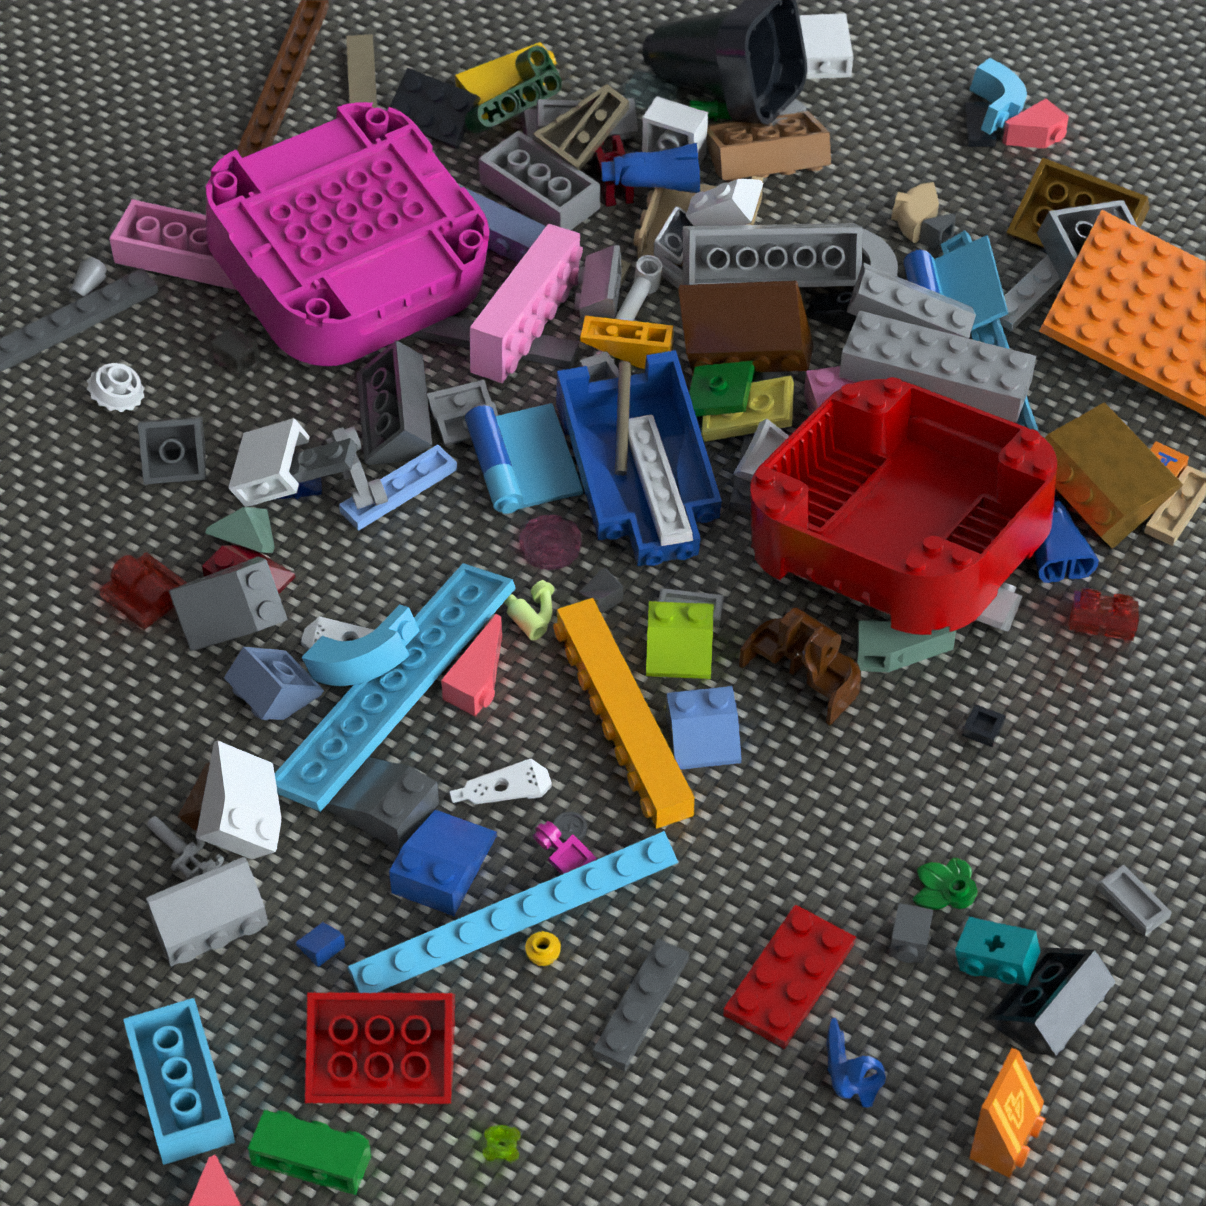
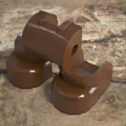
(811, 645)

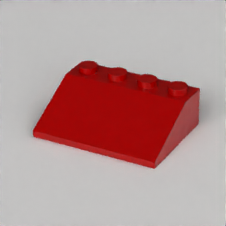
(379, 1048)

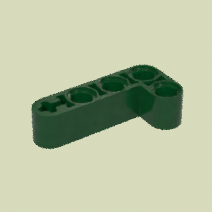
(532, 87)

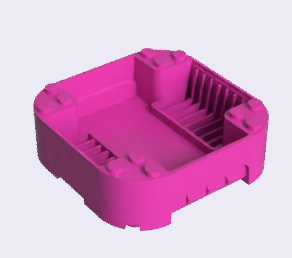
(346, 235)

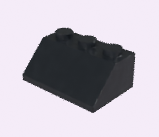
(1055, 1001)

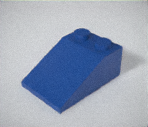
(440, 861)

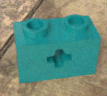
(997, 951)

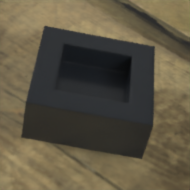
(983, 725)

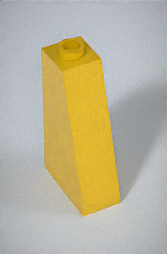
(494, 77)

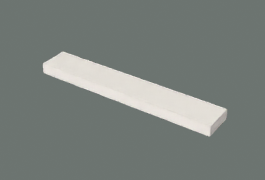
(658, 481)

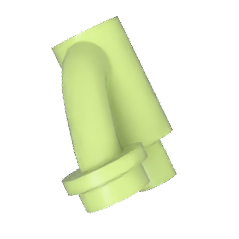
(530, 622)

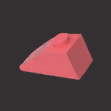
(473, 676)

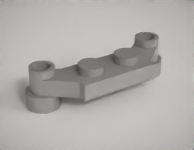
(366, 492)

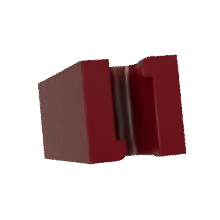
(608, 187)

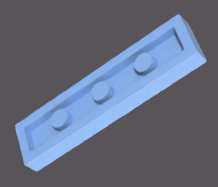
(403, 485)

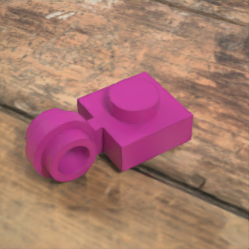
(568, 855)

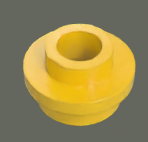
(542, 956)

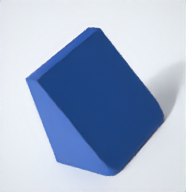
(321, 943)

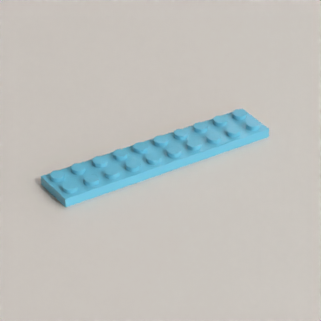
(376, 706)

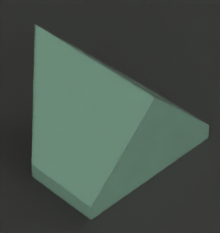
(247, 528)

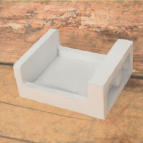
(827, 45)
(265, 462)

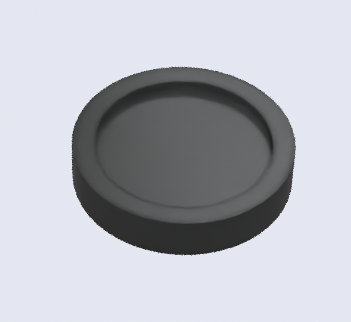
(569, 824)

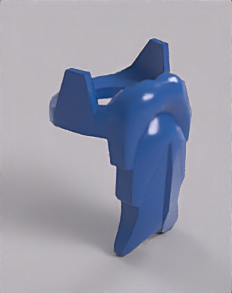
(849, 1074)

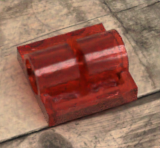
(141, 588)
(1116, 613)

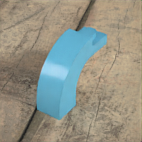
(1001, 88)
(365, 658)

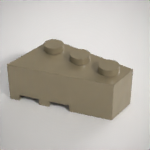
(583, 128)

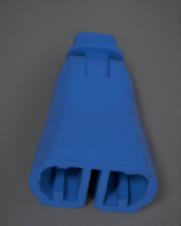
(665, 169)
(1064, 550)

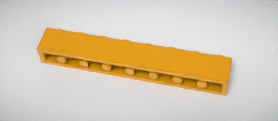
(624, 714)

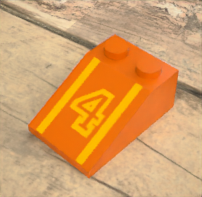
(1008, 1118)

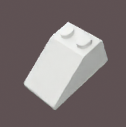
(240, 803)

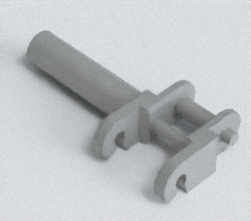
(185, 852)

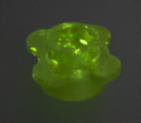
(504, 1134)

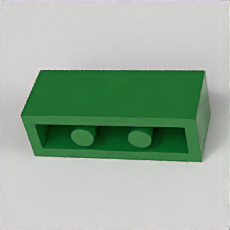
(310, 1151)

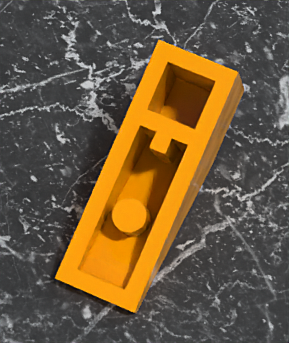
(627, 338)

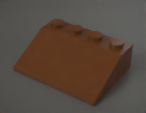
(746, 324)

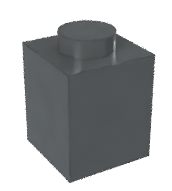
(910, 933)

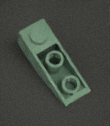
(887, 649)

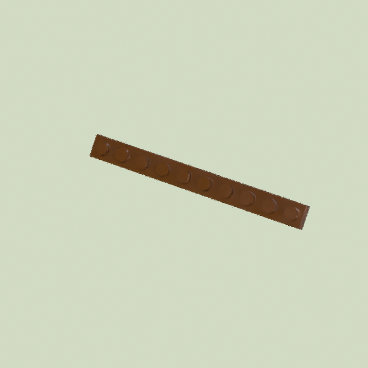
(283, 77)

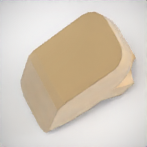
(914, 208)

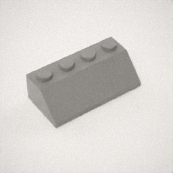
(908, 302)

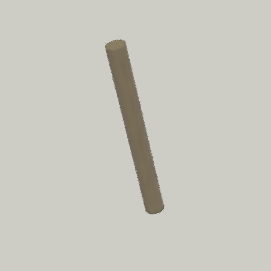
(622, 427)

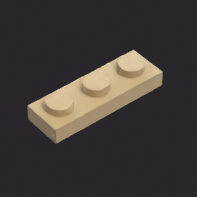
(1177, 511)

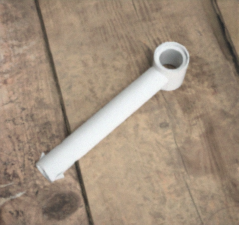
(646, 281)

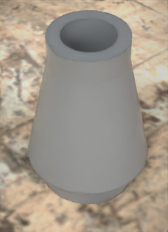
(88, 277)

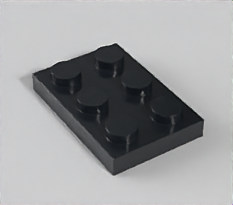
(434, 106)

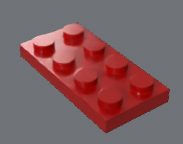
(789, 976)

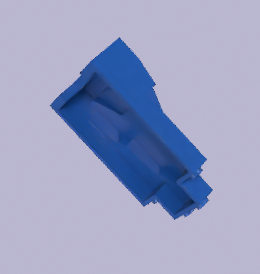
(617, 501)

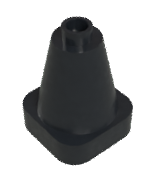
(739, 55)

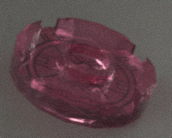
(550, 542)

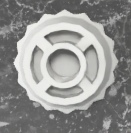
(116, 387)

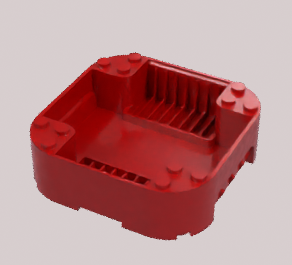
(904, 503)

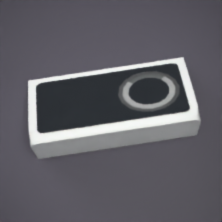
(670, 239)

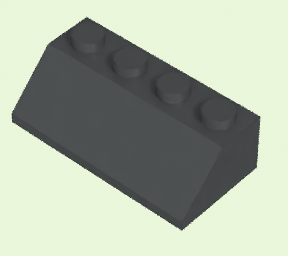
(394, 406)

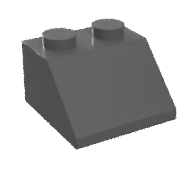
(172, 450)

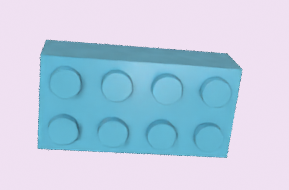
(179, 1081)

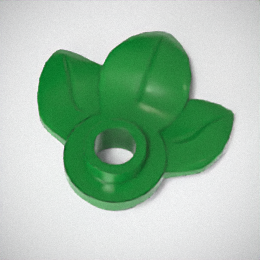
(946, 885)

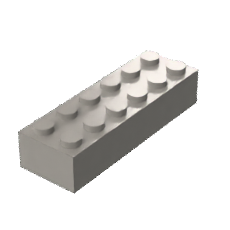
(765, 253)
(938, 361)

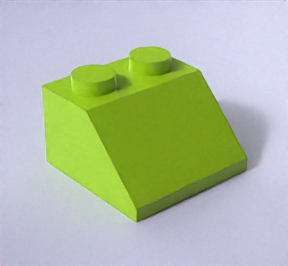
(679, 640)

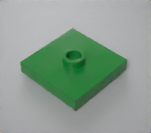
(721, 388)

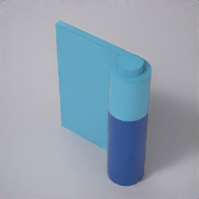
(962, 275)
(522, 456)

